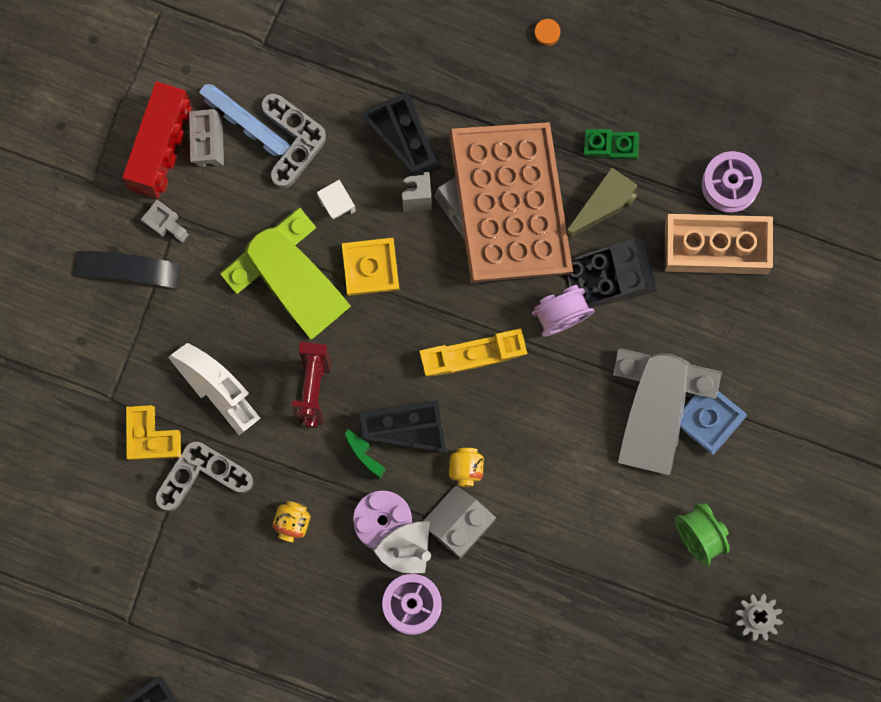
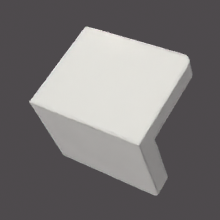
(336, 200)

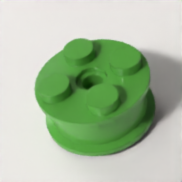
(702, 534)

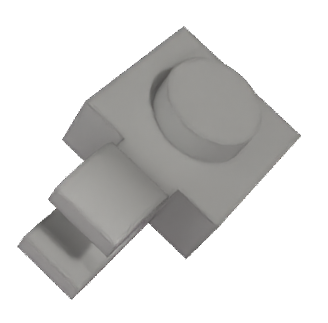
(163, 219)

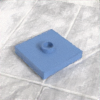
(711, 420)

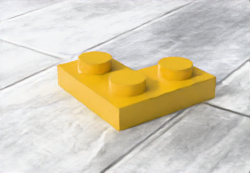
(144, 441)

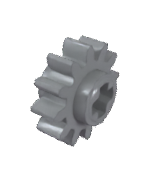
(757, 607)

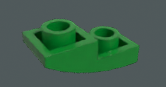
(611, 145)

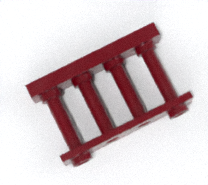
(315, 363)

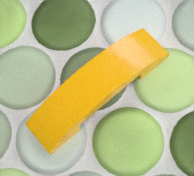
(473, 354)

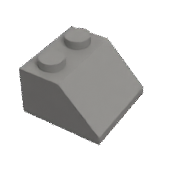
(459, 521)

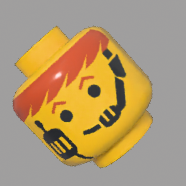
(466, 466)
(291, 521)

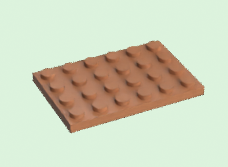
(510, 202)

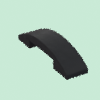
(127, 268)

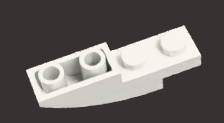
(213, 380)

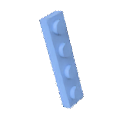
(237, 114)

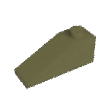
(605, 202)

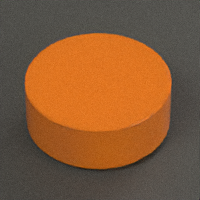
(547, 32)

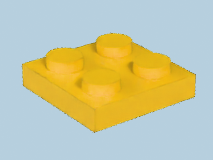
(370, 266)

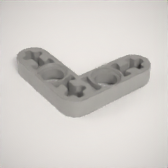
(301, 143)
(194, 469)

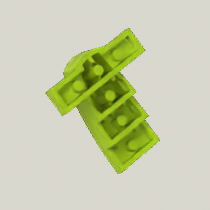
(289, 274)

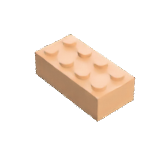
(718, 244)

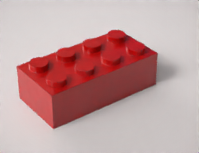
(157, 140)

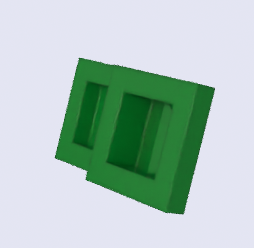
(360, 449)

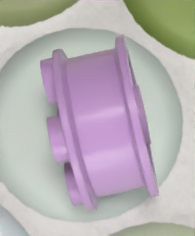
(725, 195)
(563, 311)
(373, 507)
(411, 588)

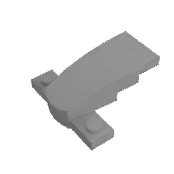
(659, 405)

